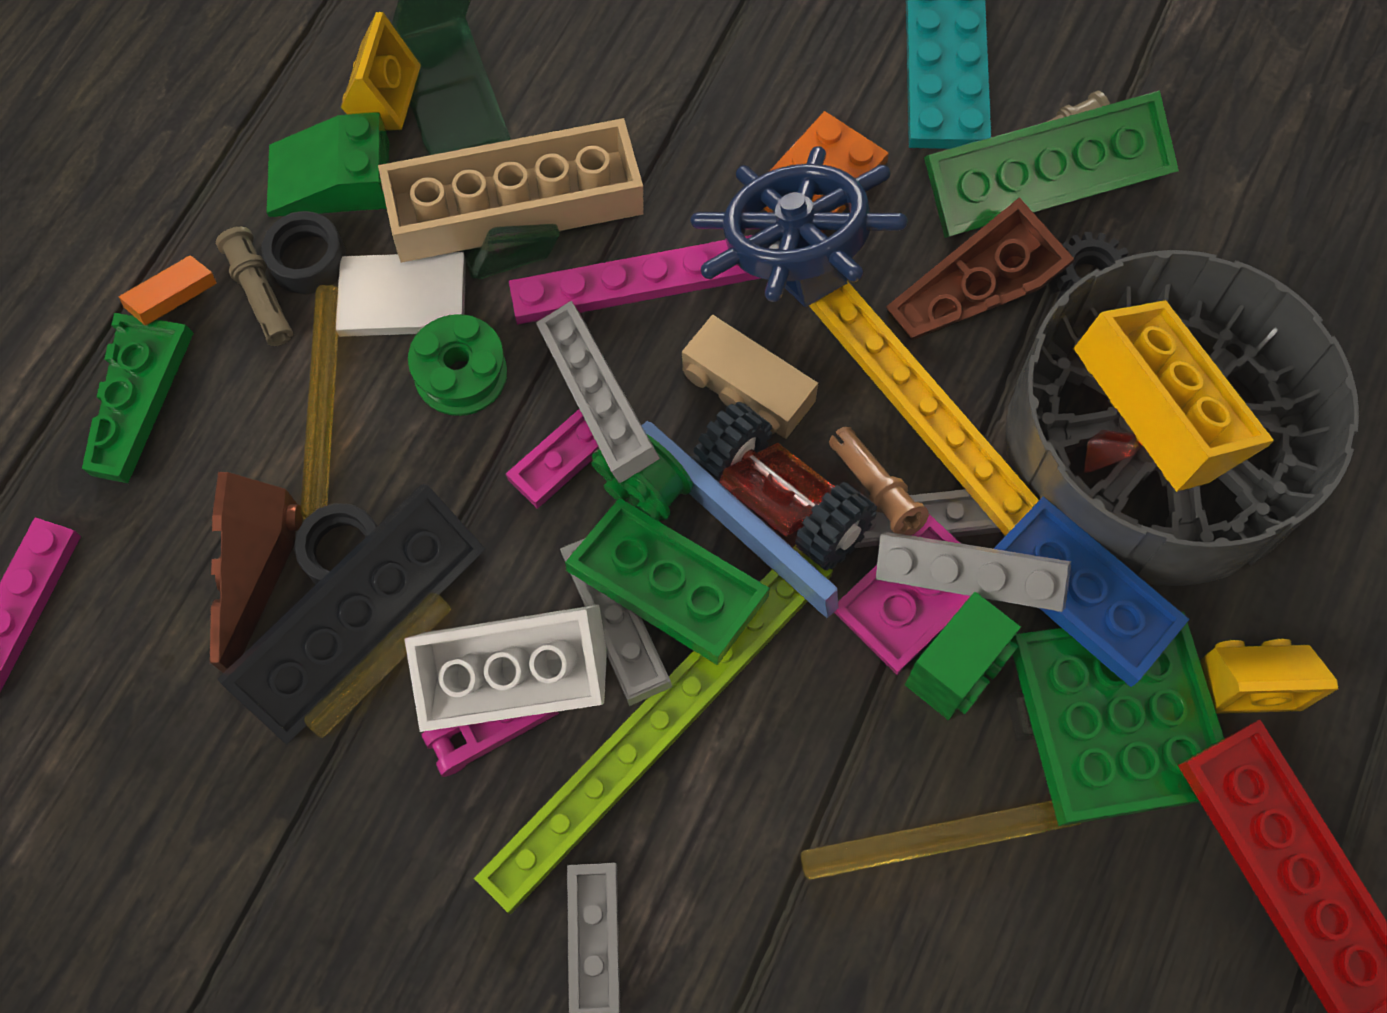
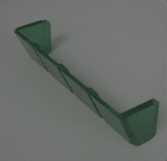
(460, 111)

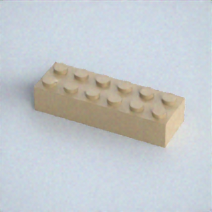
(547, 178)

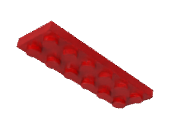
(1295, 868)

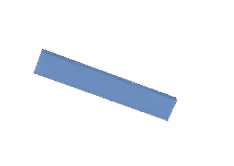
(753, 531)

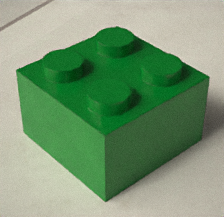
(965, 651)

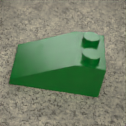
(329, 167)

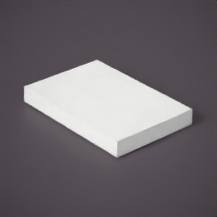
(398, 298)

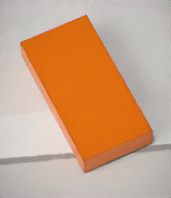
(167, 290)

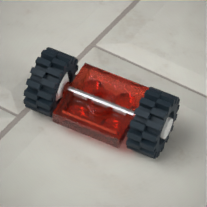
(783, 486)

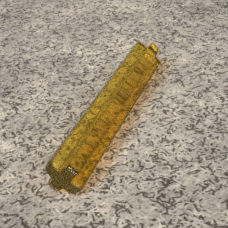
(375, 666)

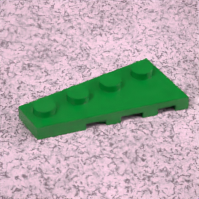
(136, 384)

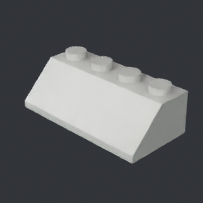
(508, 668)

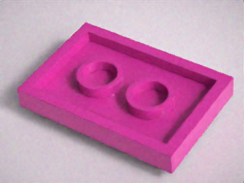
(896, 617)

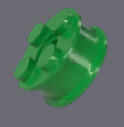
(455, 340)
(651, 488)

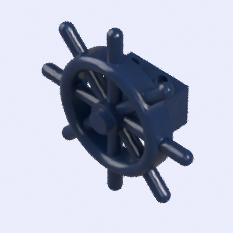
(790, 245)

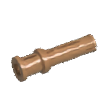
(885, 490)

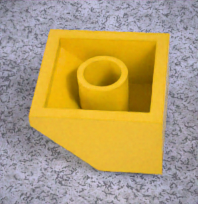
(382, 75)
(1265, 677)

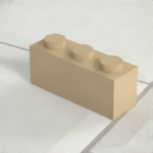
(748, 374)

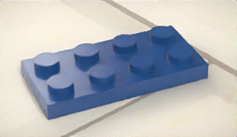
(1106, 602)

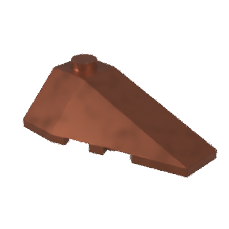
(991, 268)
(256, 541)

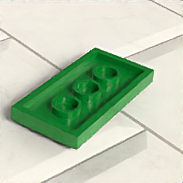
(668, 580)

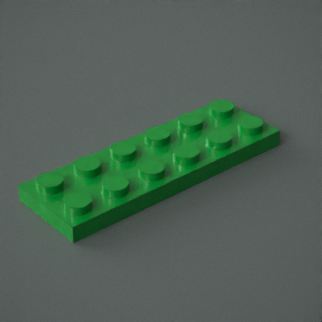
(1052, 162)

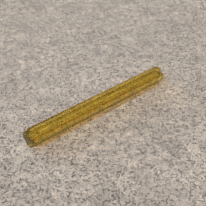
(320, 402)
(929, 840)

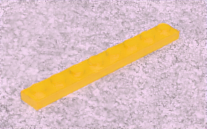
(926, 407)

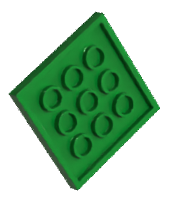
(1109, 743)

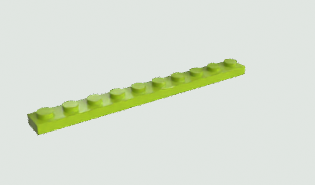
(630, 753)

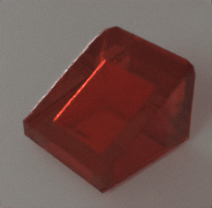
(1109, 448)

